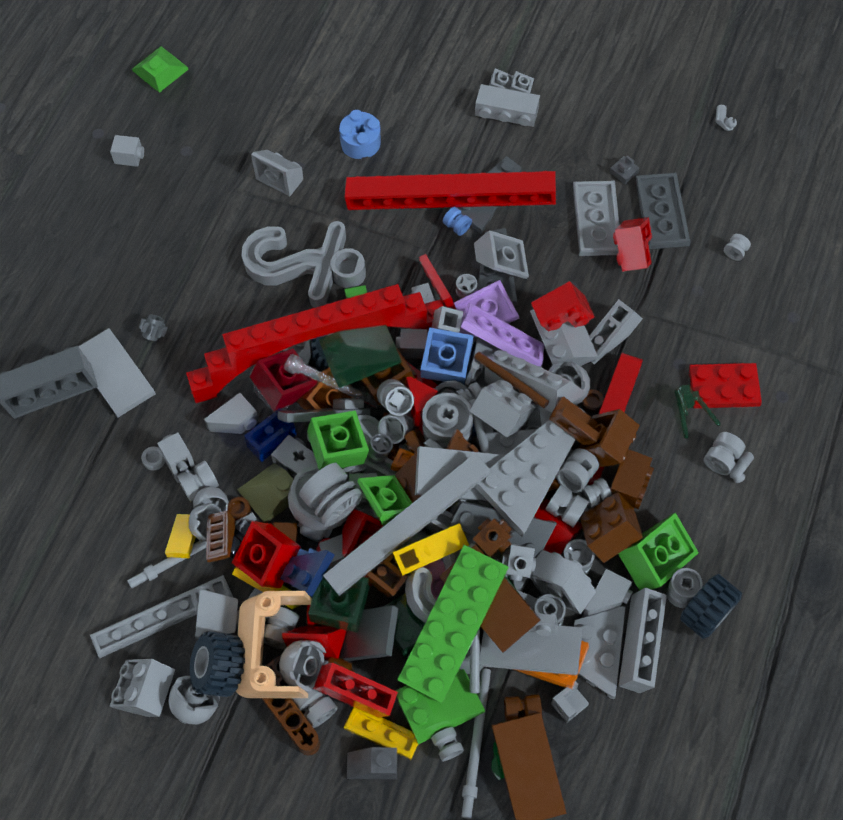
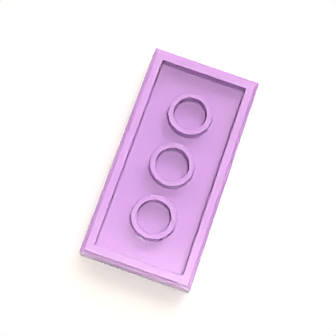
(502, 335)

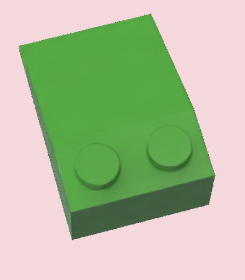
(659, 553)
(430, 716)

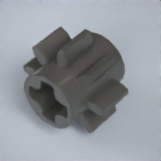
(153, 327)

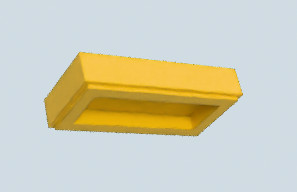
(181, 538)

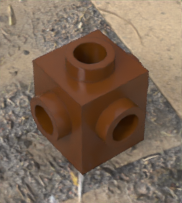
(485, 540)

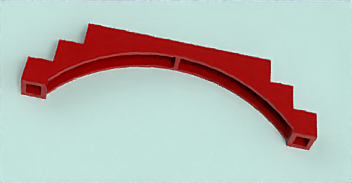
(262, 340)

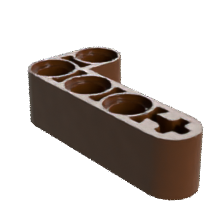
(288, 711)

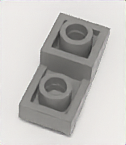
(515, 82)

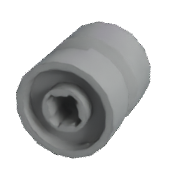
(395, 397)
(396, 426)
(723, 453)
(577, 470)
(197, 479)
(566, 505)
(580, 552)
(683, 587)
(551, 605)
(277, 624)
(316, 707)

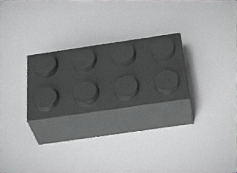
(46, 382)

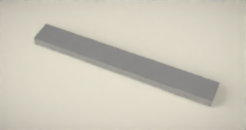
(407, 524)

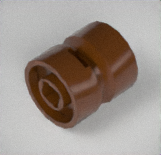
(529, 704)

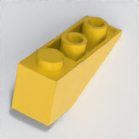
(430, 549)

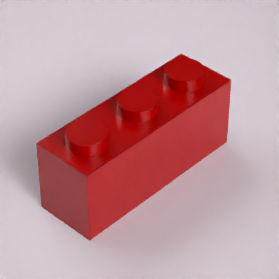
(355, 690)

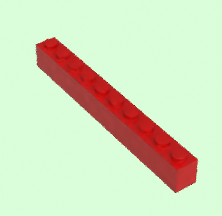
(451, 190)

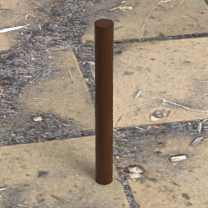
(515, 382)

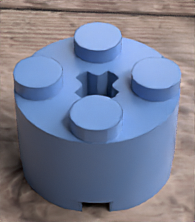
(360, 134)

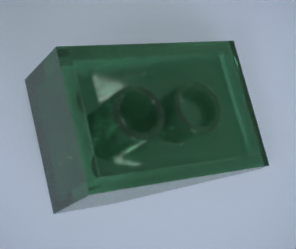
(359, 353)

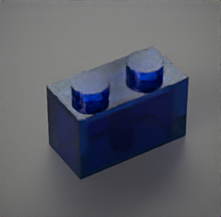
(268, 436)

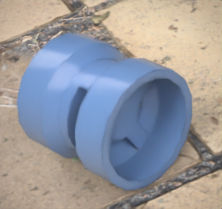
(459, 222)

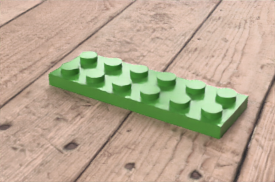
(453, 623)

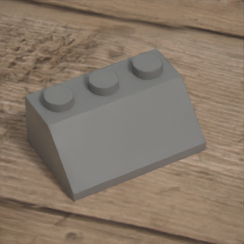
(567, 343)

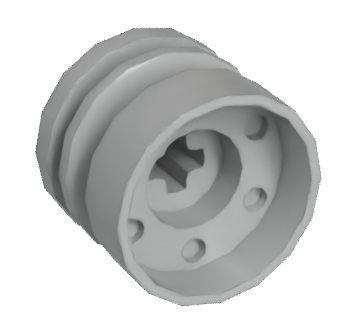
(331, 494)

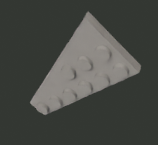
(526, 474)

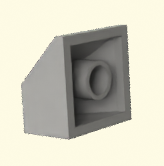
(502, 254)

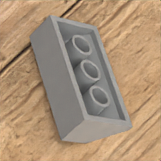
(542, 381)

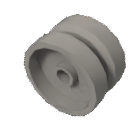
(444, 415)

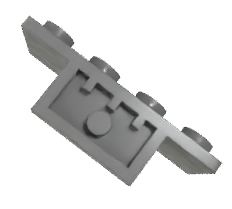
(541, 649)

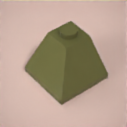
(268, 492)

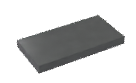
(662, 203)

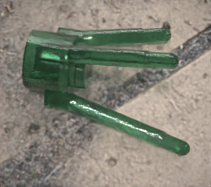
(685, 400)

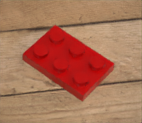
(726, 385)

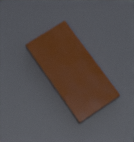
(508, 615)
(528, 768)

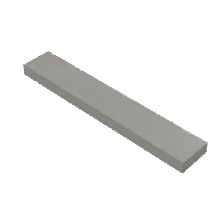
(151, 620)

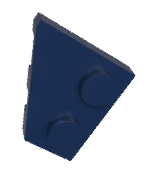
(307, 570)

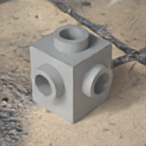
(524, 556)

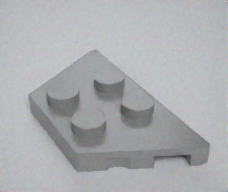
(604, 636)

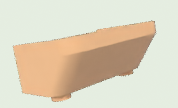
(260, 680)

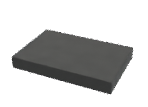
(374, 635)

